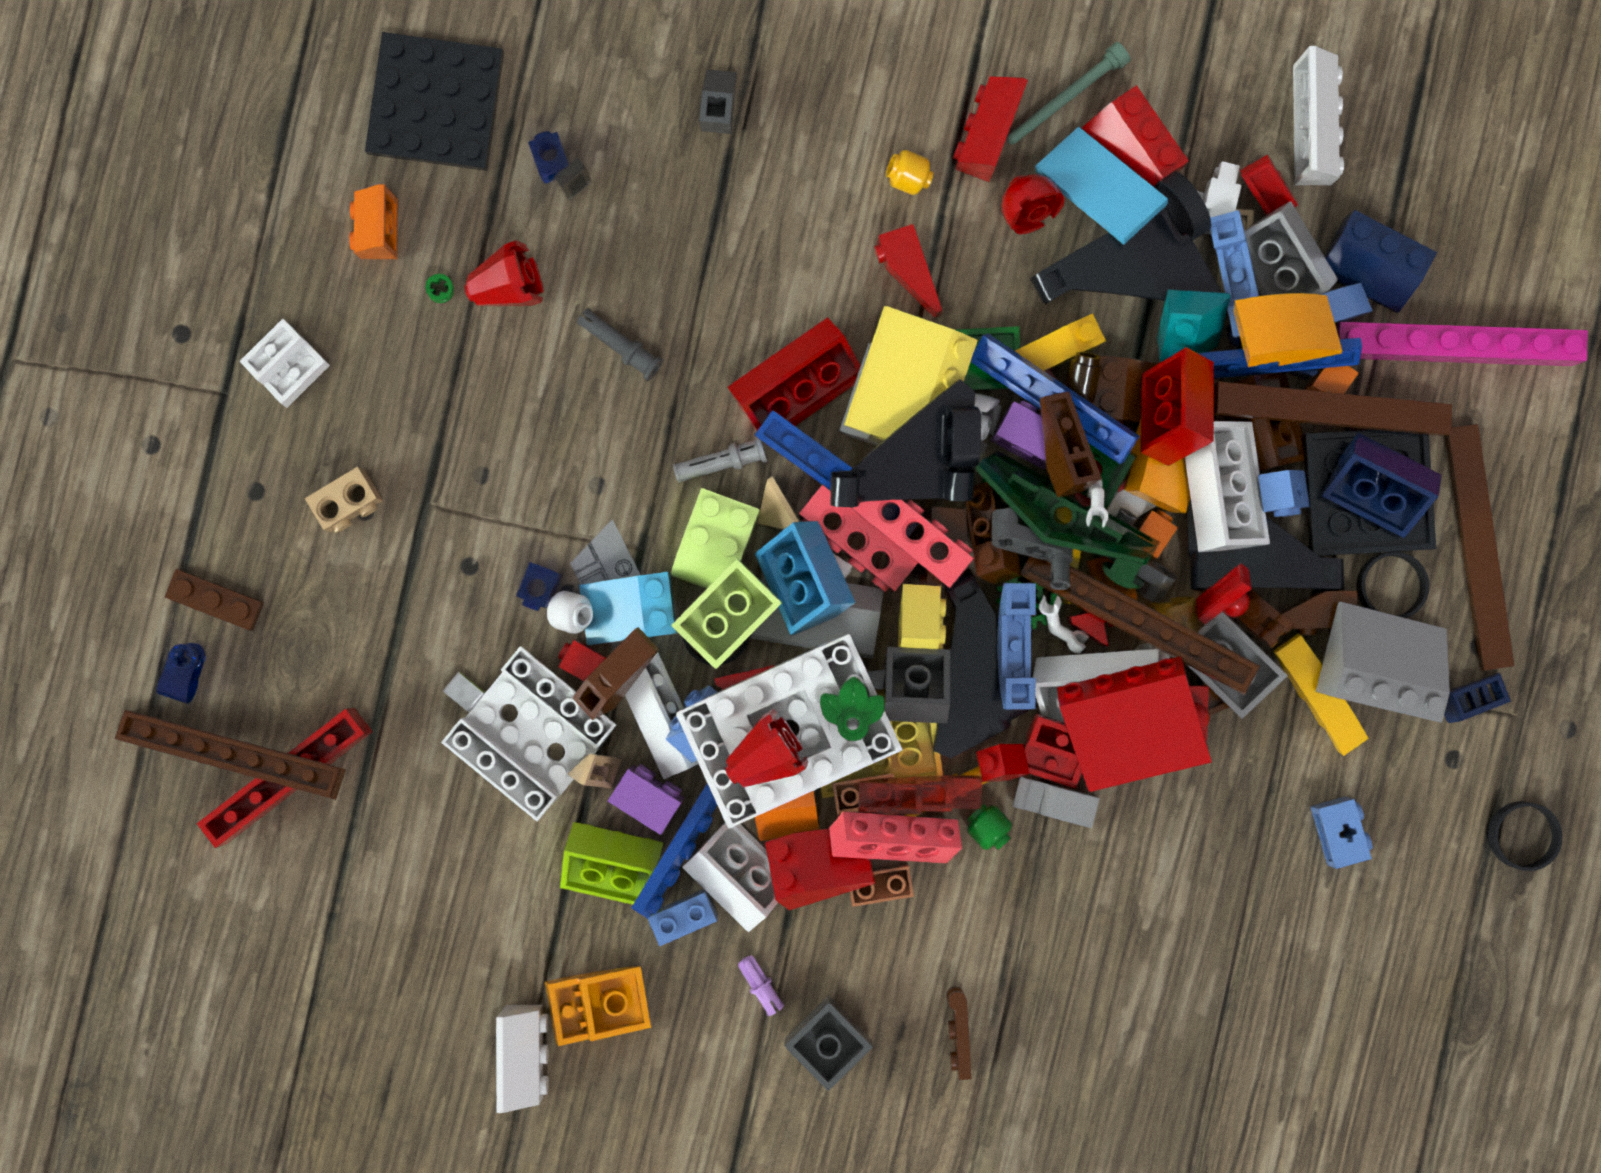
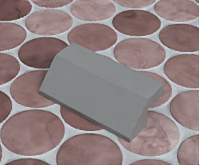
(859, 620)

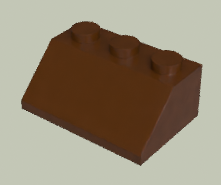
(1275, 441)

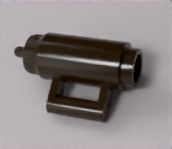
(1084, 375)

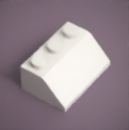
(736, 874)
(521, 1057)

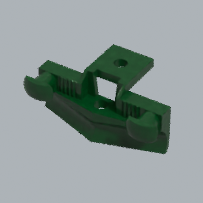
(1037, 505)

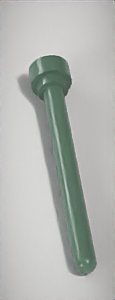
(1115, 57)

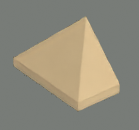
(775, 509)
(596, 770)

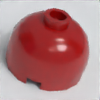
(1031, 201)

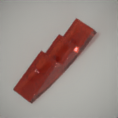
(919, 794)

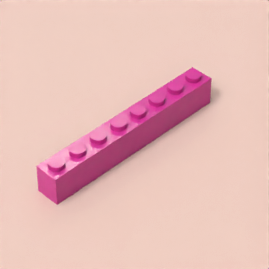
(1467, 343)

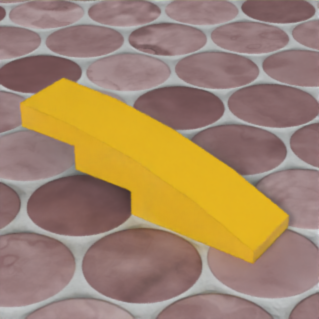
(1330, 712)

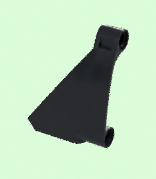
(1144, 267)
(923, 458)
(1275, 565)
(974, 680)

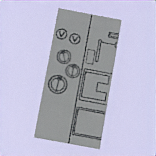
(605, 560)

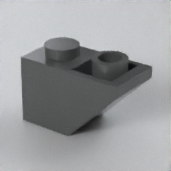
(718, 101)

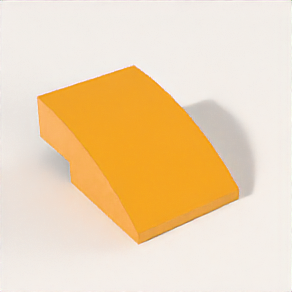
(1286, 328)
(1157, 482)
(597, 1005)

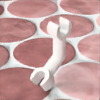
(1097, 508)
(1075, 640)

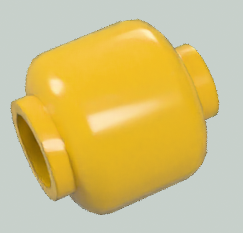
(909, 172)

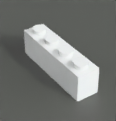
(654, 707)

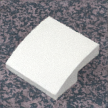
(284, 363)

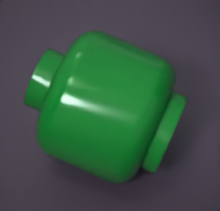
(989, 827)

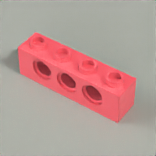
(899, 563)
(945, 570)
(895, 837)

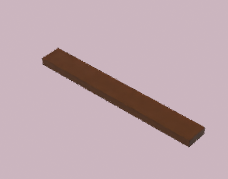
(1332, 409)
(1479, 548)
(1148, 625)
(230, 754)

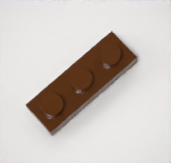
(214, 599)

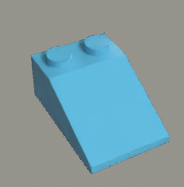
(629, 604)

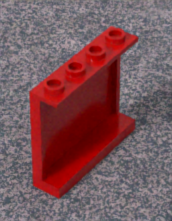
(1133, 724)

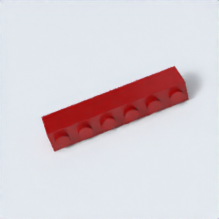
(262, 796)

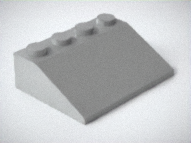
(1386, 663)

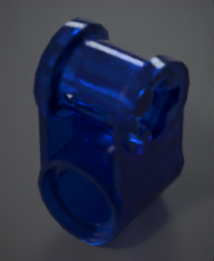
(179, 676)

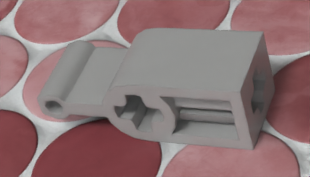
(1056, 802)

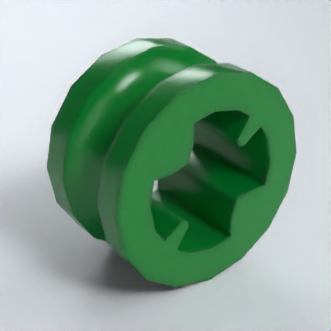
(436, 279)

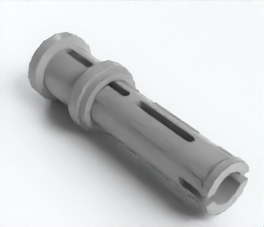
(734, 456)

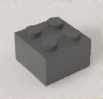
(917, 685)
(828, 1043)

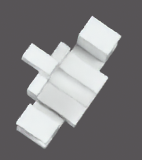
(1222, 191)

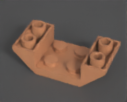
(890, 876)

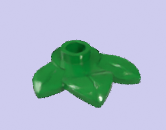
(852, 704)

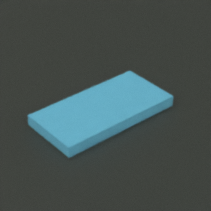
(1102, 185)

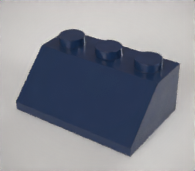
(1379, 259)
(1382, 485)

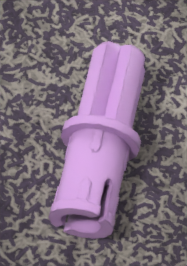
(760, 985)

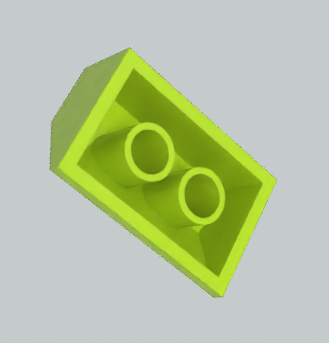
(608, 862)

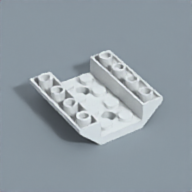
(517, 752)

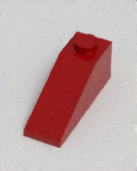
(906, 263)

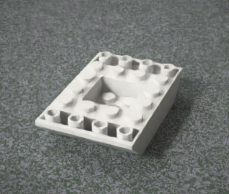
(794, 691)

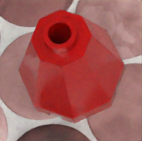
(506, 279)
(766, 753)

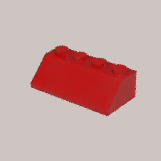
(798, 377)

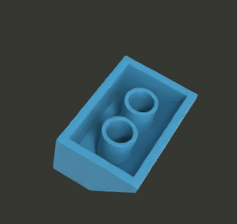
(804, 576)

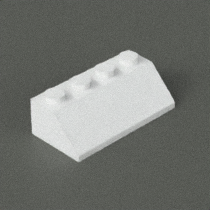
(1317, 118)
(1227, 490)
(1061, 670)

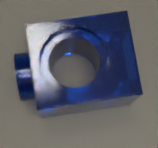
(542, 143)
(532, 574)

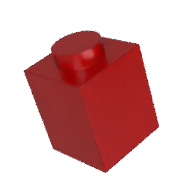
(580, 659)
(1002, 762)

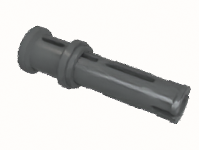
(631, 352)

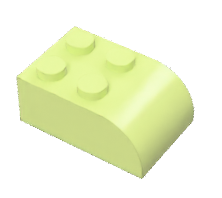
(713, 538)
(726, 613)

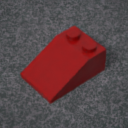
(807, 871)

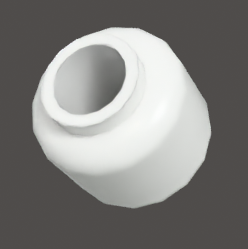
(569, 612)

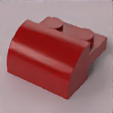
(1051, 752)

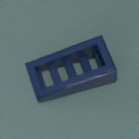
(1457, 706)

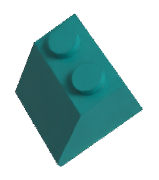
(1191, 321)

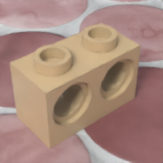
(341, 492)

